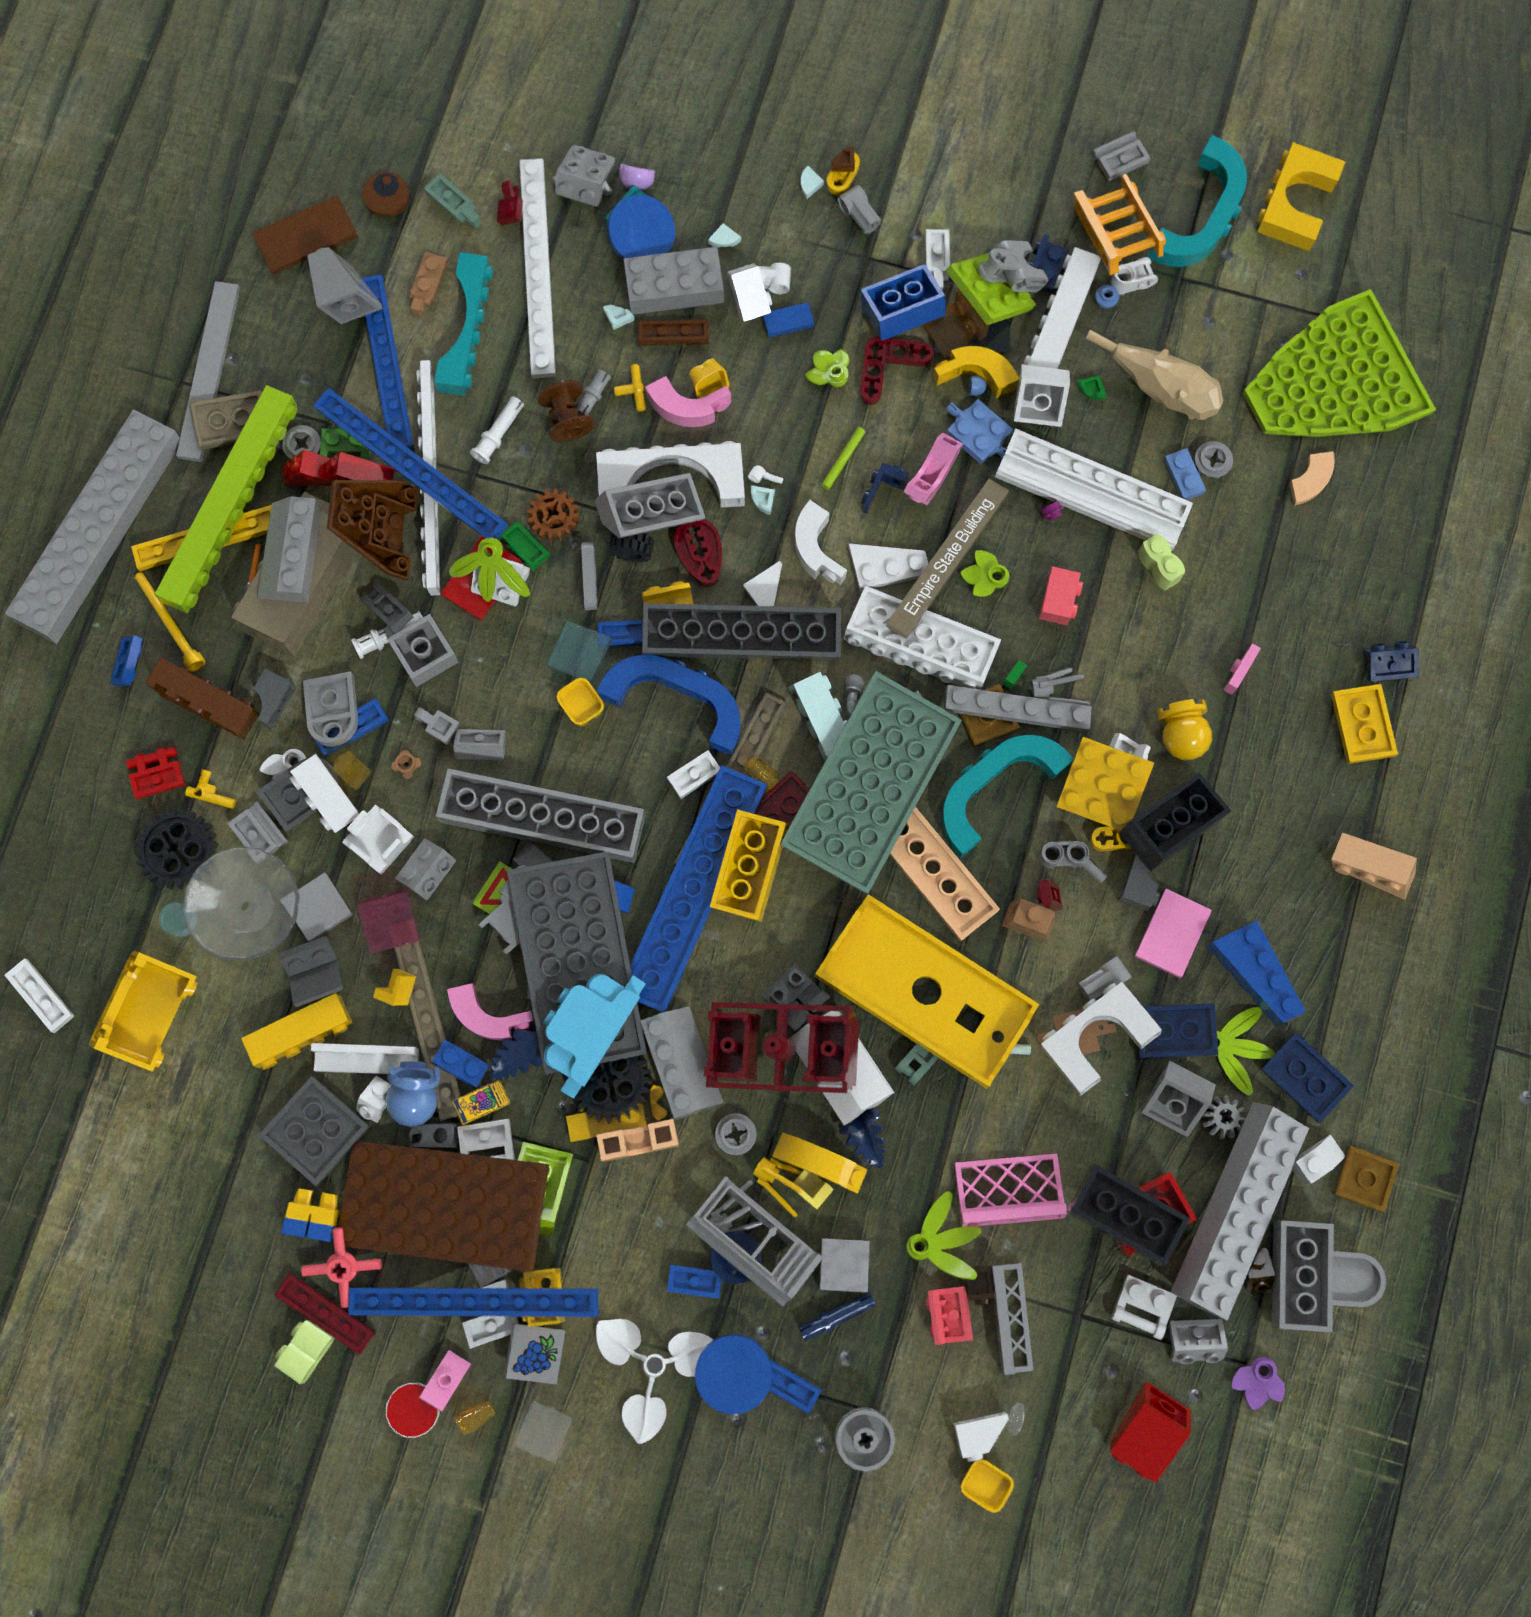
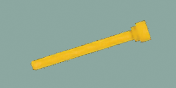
(192, 659)

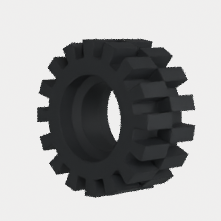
(632, 548)

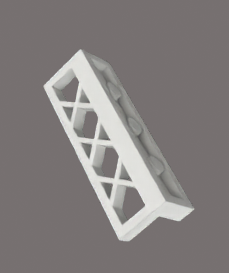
(360, 1058)

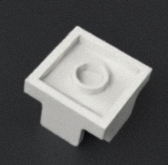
(377, 838)

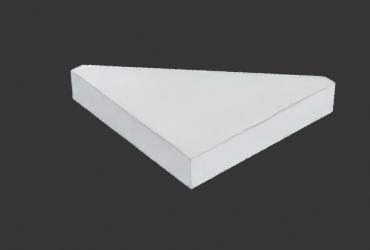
(764, 586)

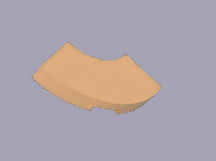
(1314, 479)

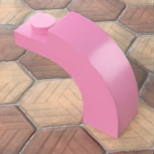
(683, 410)
(934, 470)
(468, 1010)

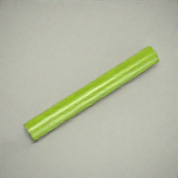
(843, 458)

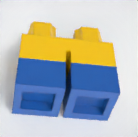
(309, 1220)

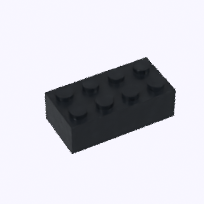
(1174, 821)
(1128, 1215)

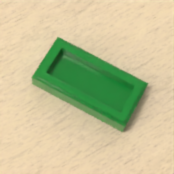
(525, 546)

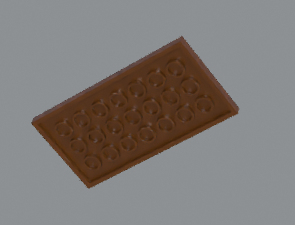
(443, 1205)

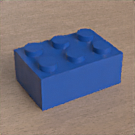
(903, 302)

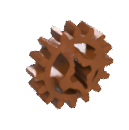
(550, 505)

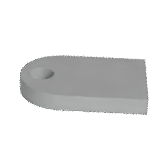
(331, 705)

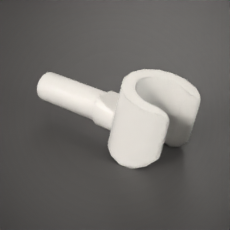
(758, 472)

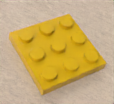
(1105, 784)

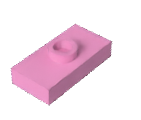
(1240, 668)
(445, 1381)

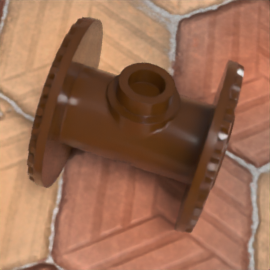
(568, 422)

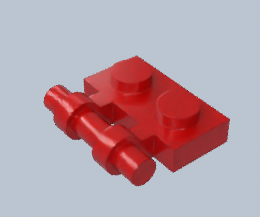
(156, 779)

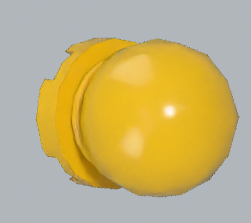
(1186, 731)

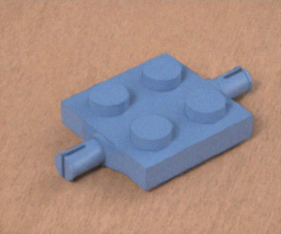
(979, 431)

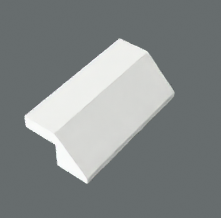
(870, 1083)

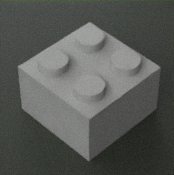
(422, 650)

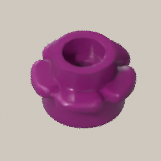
(1052, 511)

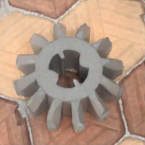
(1232, 1117)

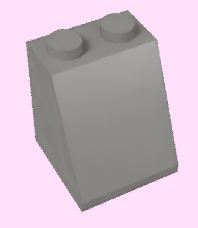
(339, 287)

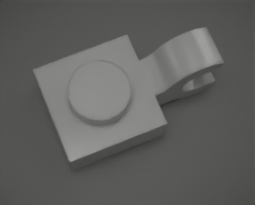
(439, 726)

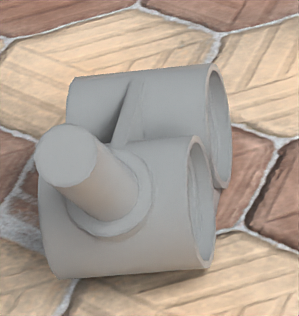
(1064, 858)

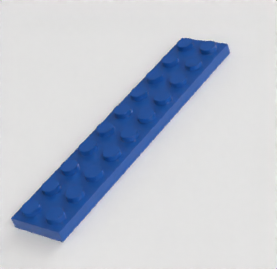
(690, 889)

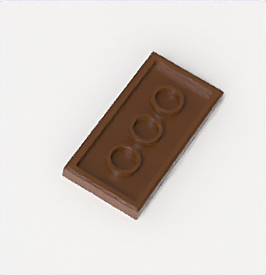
(304, 233)

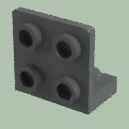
(312, 970)

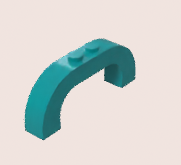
(1230, 169)
(1031, 748)

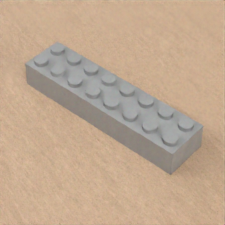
(540, 815)
(1240, 1210)

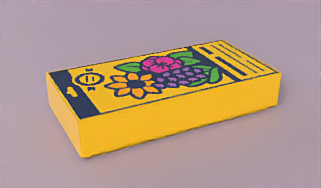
(480, 1102)

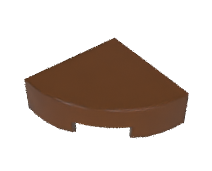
(844, 161)

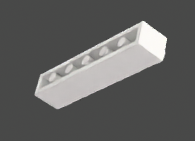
(1063, 309)

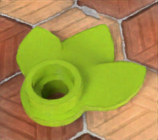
(827, 366)
(982, 574)

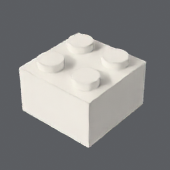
(1041, 395)

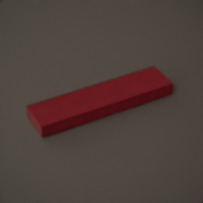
(325, 1313)

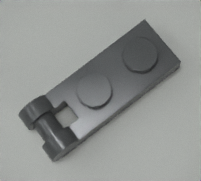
(386, 608)

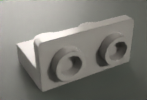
(1198, 1341)

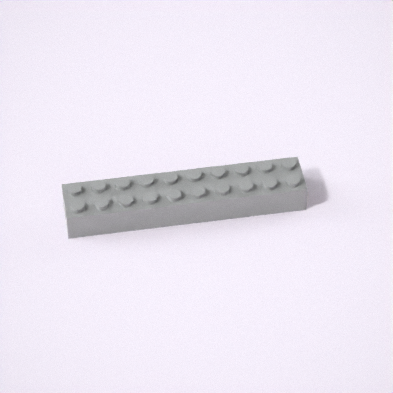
(94, 527)

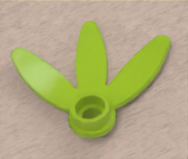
(489, 565)
(1241, 1047)
(949, 1239)

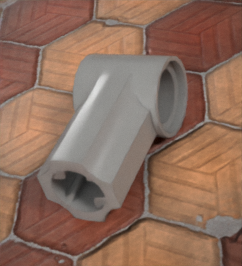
(856, 204)
(1109, 973)

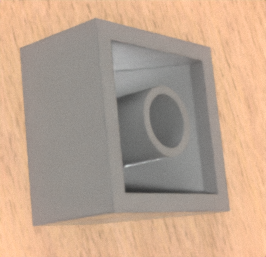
(1179, 1098)

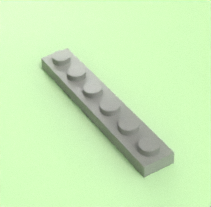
(1017, 708)

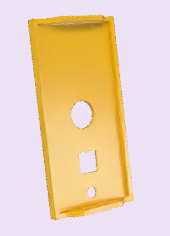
(884, 956)

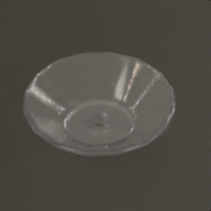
(216, 900)

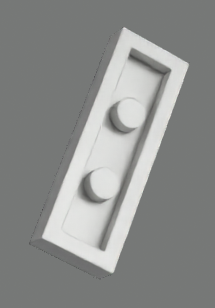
(39, 995)

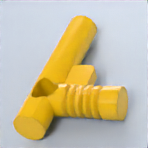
(208, 792)

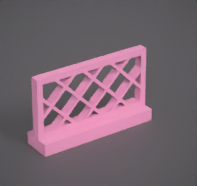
(1015, 1212)

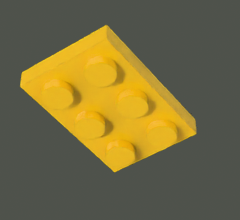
(1364, 724)

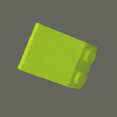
(558, 1171)

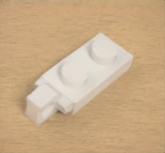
(937, 254)

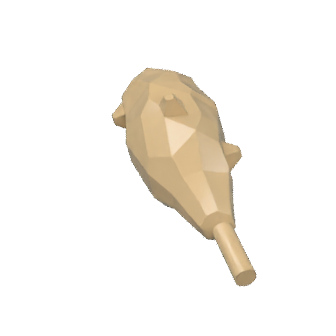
(1167, 378)

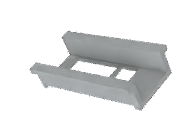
(790, 1271)

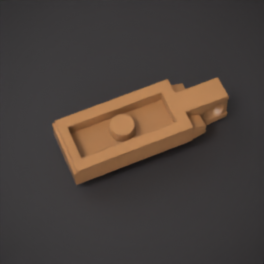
(427, 282)

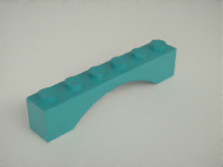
(454, 367)

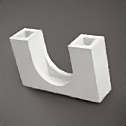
(1116, 1006)

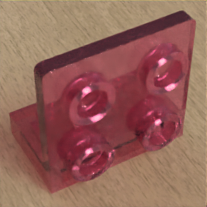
(388, 920)

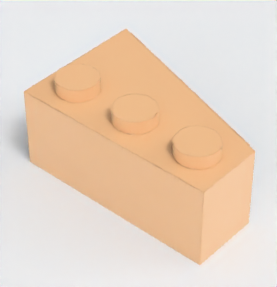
(1375, 865)

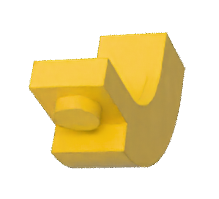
(980, 362)
(820, 1162)

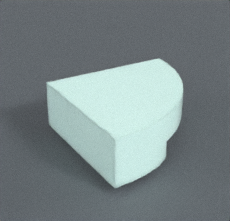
(810, 182)
(724, 237)
(617, 316)
(762, 498)

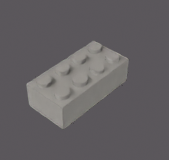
(674, 280)

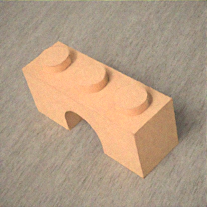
(638, 1140)

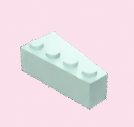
(821, 709)

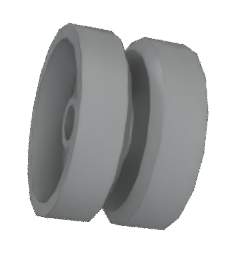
(876, 1450)

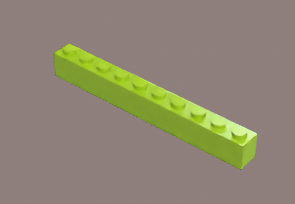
(226, 500)

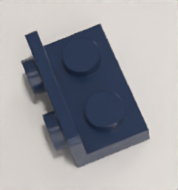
(1049, 259)
(1392, 661)

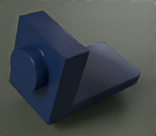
(891, 475)

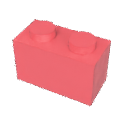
(1060, 596)

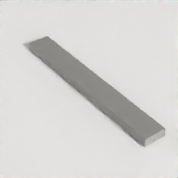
(209, 362)

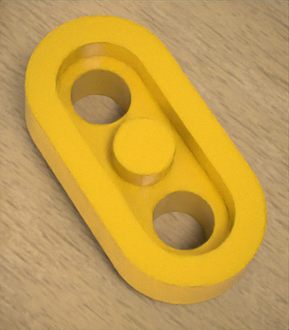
(843, 178)

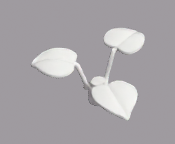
(617, 1341)

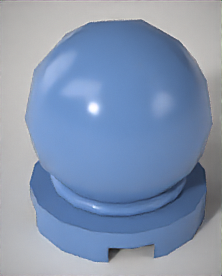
(412, 1093)

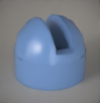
(976, 385)

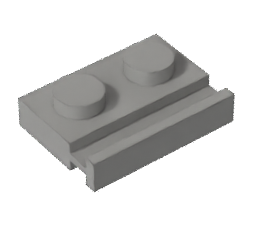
(1121, 156)
(257, 830)

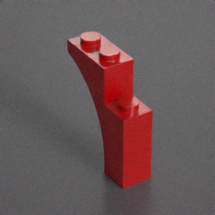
(315, 469)

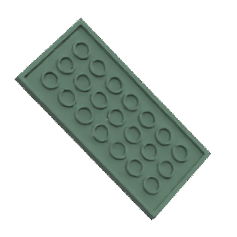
(870, 782)

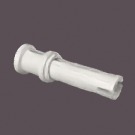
(491, 438)
(377, 639)

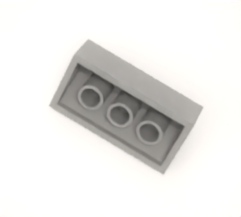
(650, 506)
(290, 549)
(680, 1061)

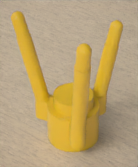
(767, 1171)

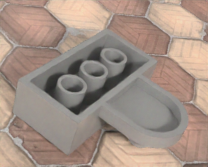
(1315, 1277)

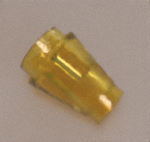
(761, 772)
(474, 1417)

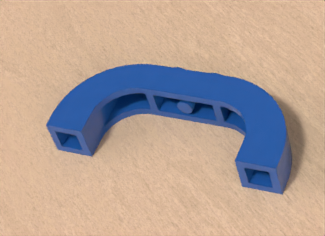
(678, 677)

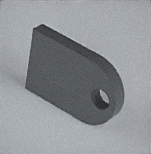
(286, 801)

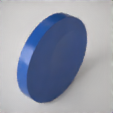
(640, 227)
(733, 1374)

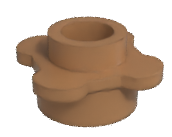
(398, 764)

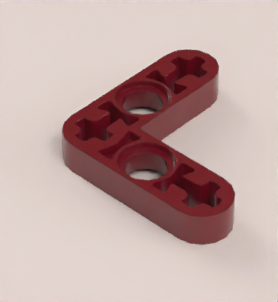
(886, 355)

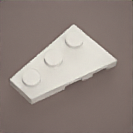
(886, 565)

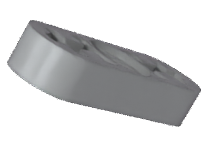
(589, 576)

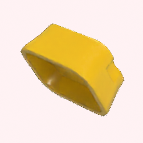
(708, 378)
(580, 701)
(987, 1485)

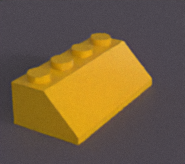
(749, 865)

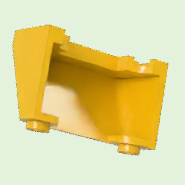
(141, 1010)

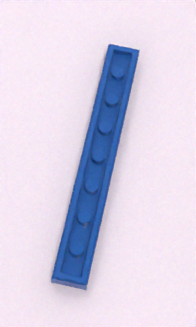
(387, 366)

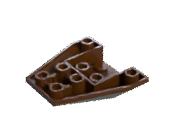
(371, 520)

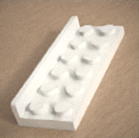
(933, 648)

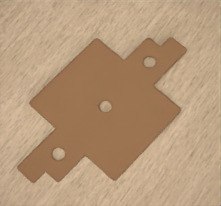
(1088, 1039)

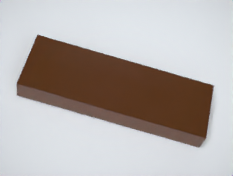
(673, 332)

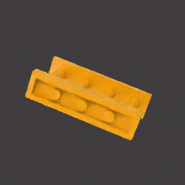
(1103, 239)

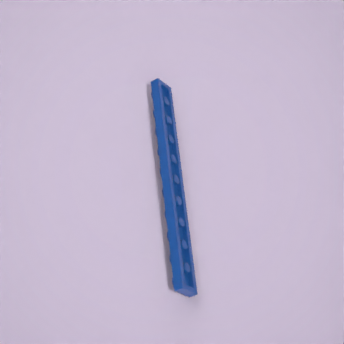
(410, 465)
(475, 1302)

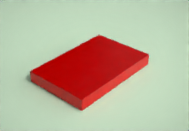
(459, 589)

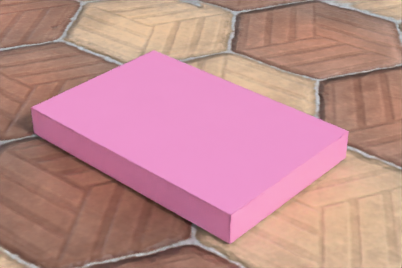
(1173, 933)

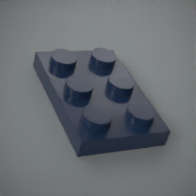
(1185, 1031)
(1307, 1077)

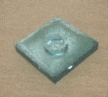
(579, 651)

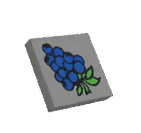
(534, 1353)

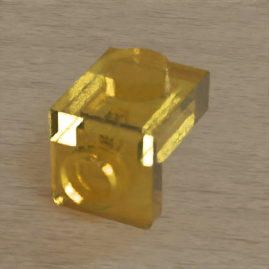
(351, 770)

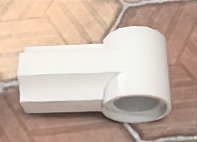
(777, 278)

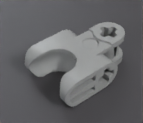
(1009, 265)

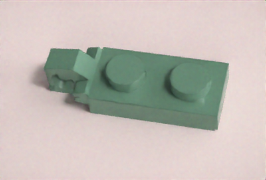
(452, 200)

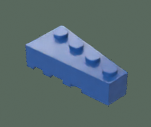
(1259, 972)

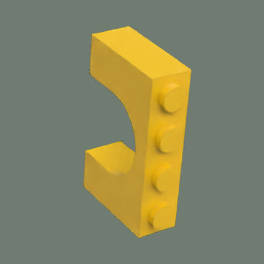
(1279, 217)

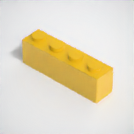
(297, 1031)

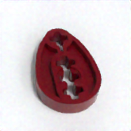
(687, 552)

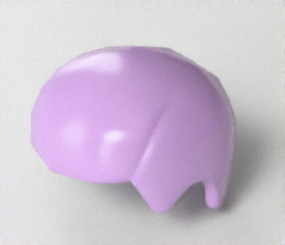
(636, 176)

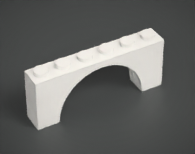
(716, 462)

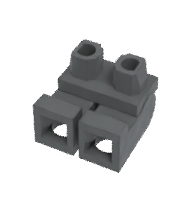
(794, 986)

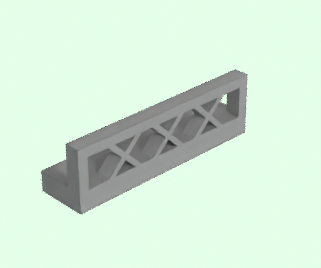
(1003, 1322)

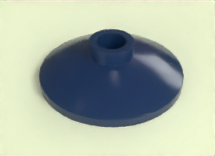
(726, 1270)

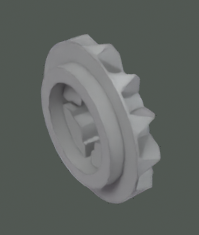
(301, 433)
(1223, 456)
(746, 1140)

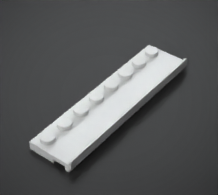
(1092, 489)

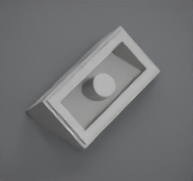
(479, 744)

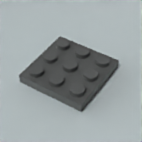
(314, 1131)

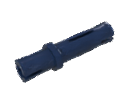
(844, 1312)

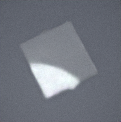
(543, 1431)

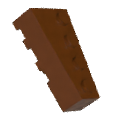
(202, 698)

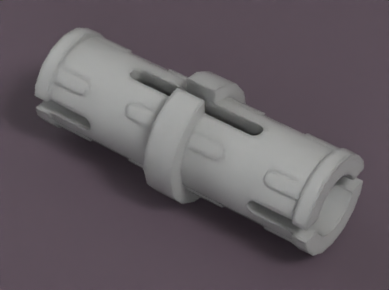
(592, 392)

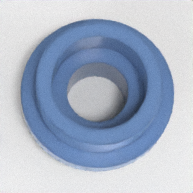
(1105, 302)

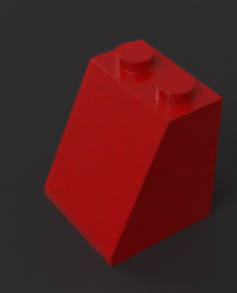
(1151, 1432)

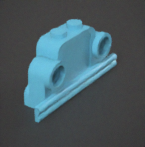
(587, 1026)

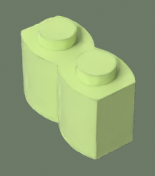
(1157, 557)
(304, 1351)

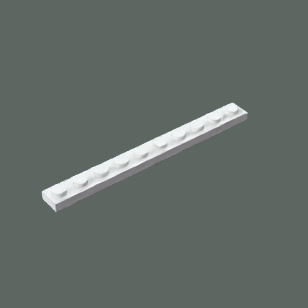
(537, 269)
(429, 509)

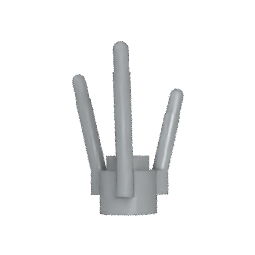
(1043, 686)
(724, 1222)

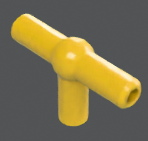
(636, 387)

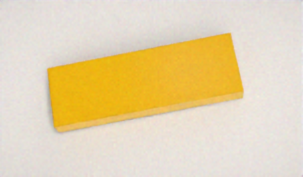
(585, 1128)

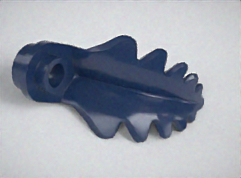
(517, 1055)
(864, 1134)

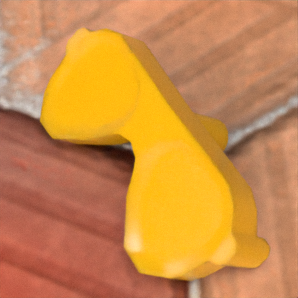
(658, 1111)

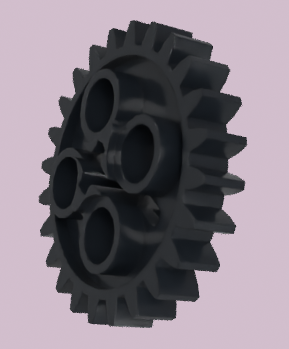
(158, 863)
(631, 1076)

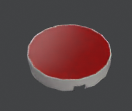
(408, 1413)

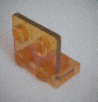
(956, 326)

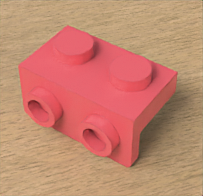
(949, 1315)

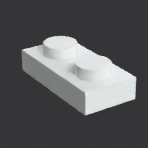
(694, 774)

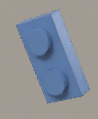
(1184, 474)

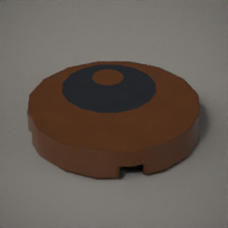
(386, 194)

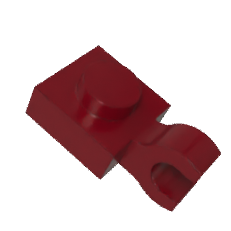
(511, 206)

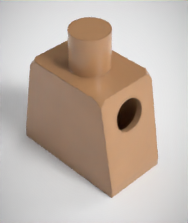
(1029, 919)

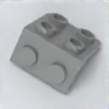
(583, 175)

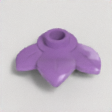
(1259, 1387)

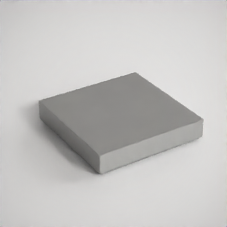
(320, 907)

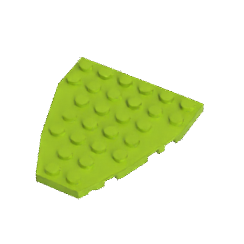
(1339, 377)

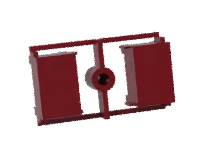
(736, 1043)

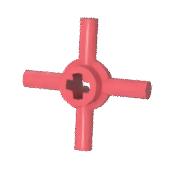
(347, 1261)

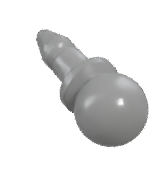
(853, 687)

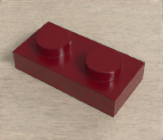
(1049, 895)

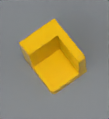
(398, 990)

